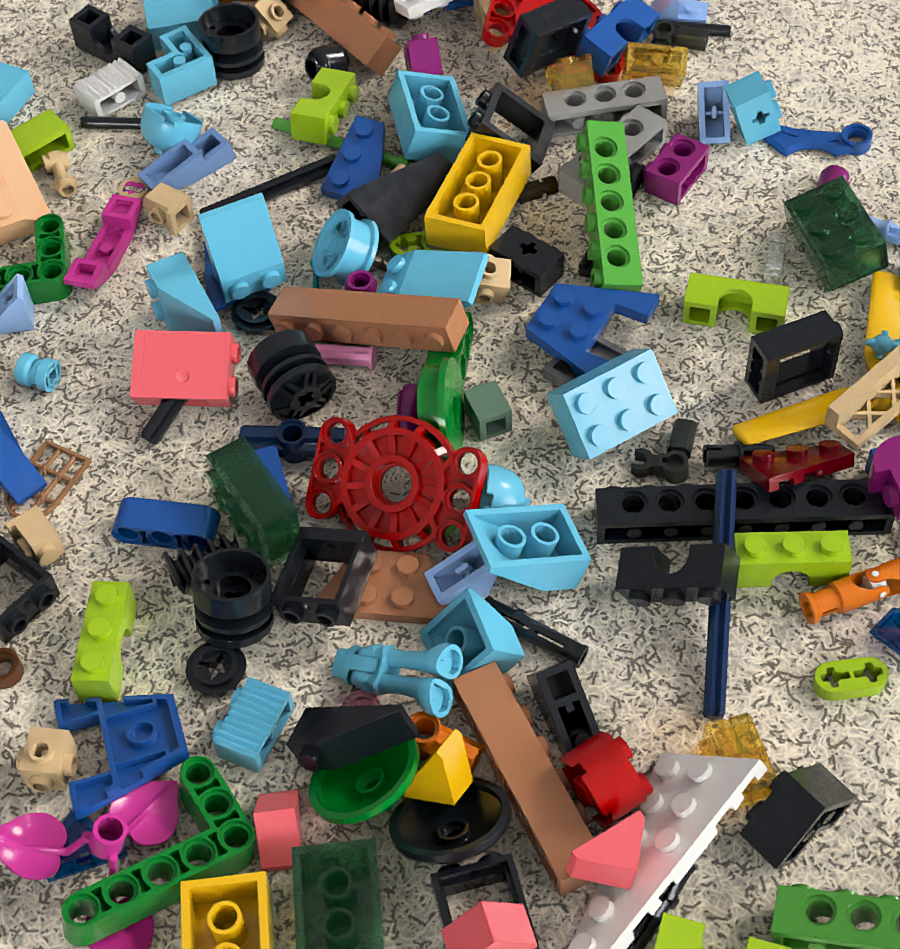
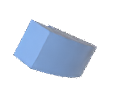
(189, 162)

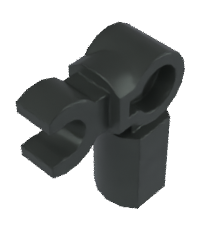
(666, 34)
(674, 464)

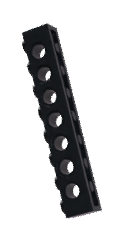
(759, 514)

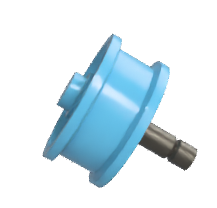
(346, 247)

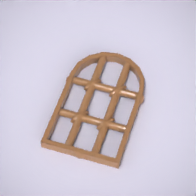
(59, 476)

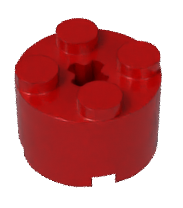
(605, 777)

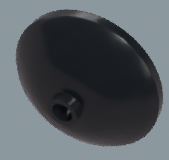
(451, 832)

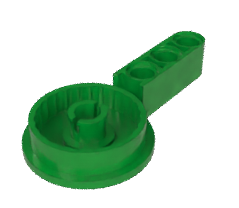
(442, 390)

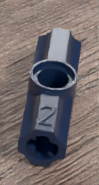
(292, 438)

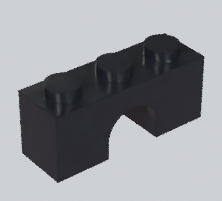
(97, 36)
(705, 578)

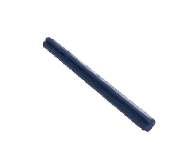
(719, 615)

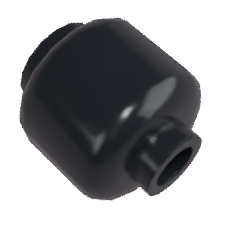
(326, 56)

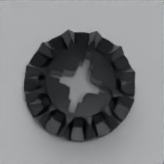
(252, 304)
(208, 657)

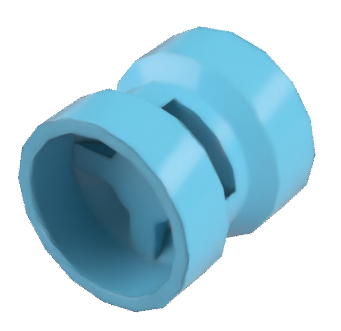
(34, 371)

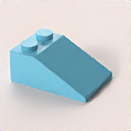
(243, 247)
(436, 274)
(180, 296)
(530, 545)

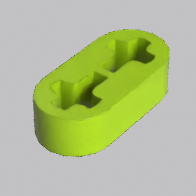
(850, 679)

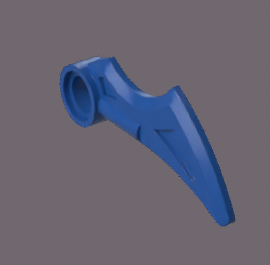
(835, 143)

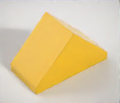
(443, 774)

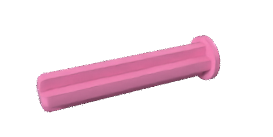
(348, 355)

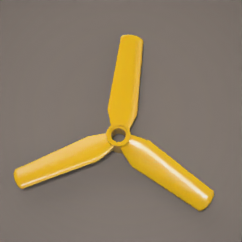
(811, 413)

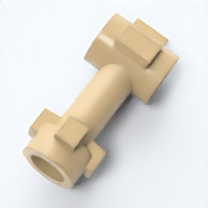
(57, 163)

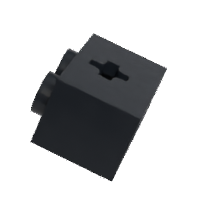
(533, 262)

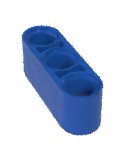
(165, 523)

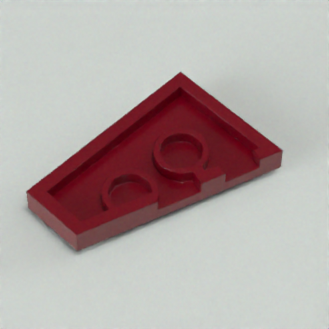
(791, 465)

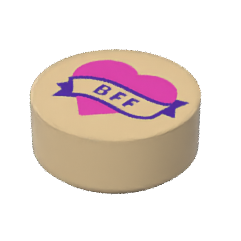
(134, 188)

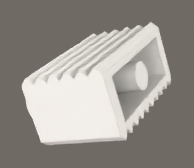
(110, 88)

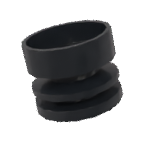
(233, 39)
(291, 374)
(232, 598)

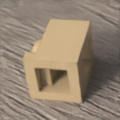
(169, 207)
(35, 536)

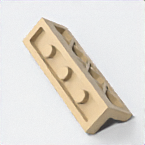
(860, 395)

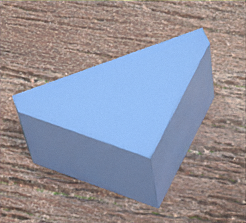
(713, 112)
(16, 307)
(458, 572)

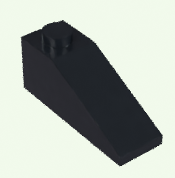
(563, 705)
(346, 734)

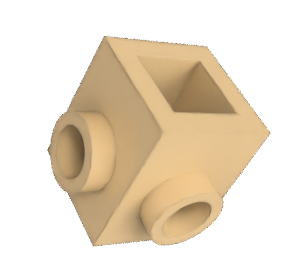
(273, 18)
(495, 281)
(47, 759)

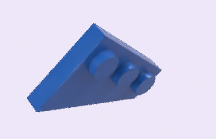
(357, 159)

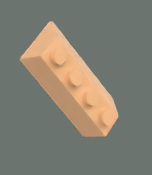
(19, 194)

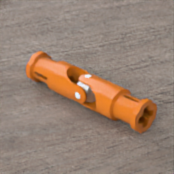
(845, 595)

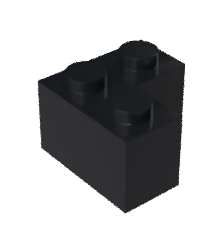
(795, 812)

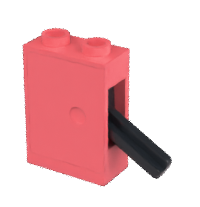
(182, 371)

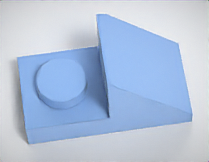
(681, 10)

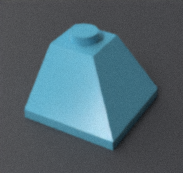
(477, 631)

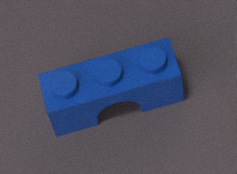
(609, 37)

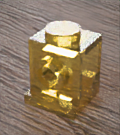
(570, 73)

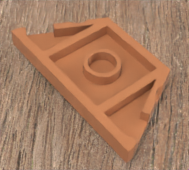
(394, 589)

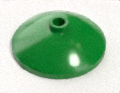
(364, 787)

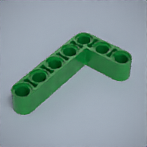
(52, 262)
(171, 863)

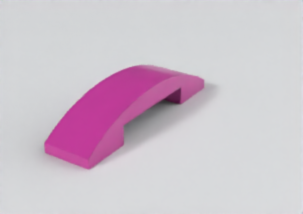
(110, 244)

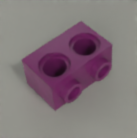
(423, 55)
(676, 168)

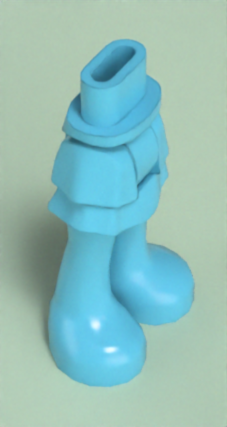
(378, 670)

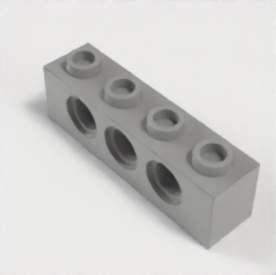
(602, 102)
(643, 134)

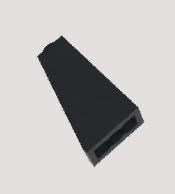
(398, 196)

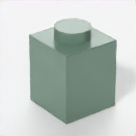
(488, 410)

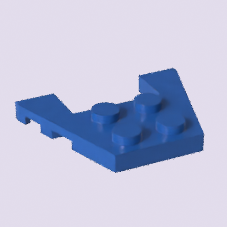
(576, 317)
(140, 742)

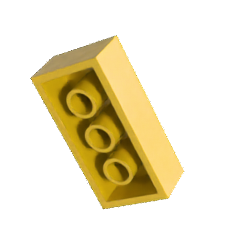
(478, 194)
(227, 912)

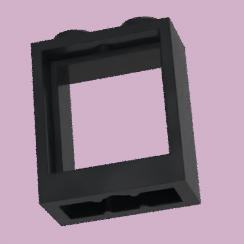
(546, 35)
(517, 112)
(771, 378)
(326, 545)
(34, 600)
(487, 871)

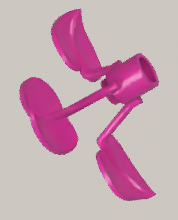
(36, 841)

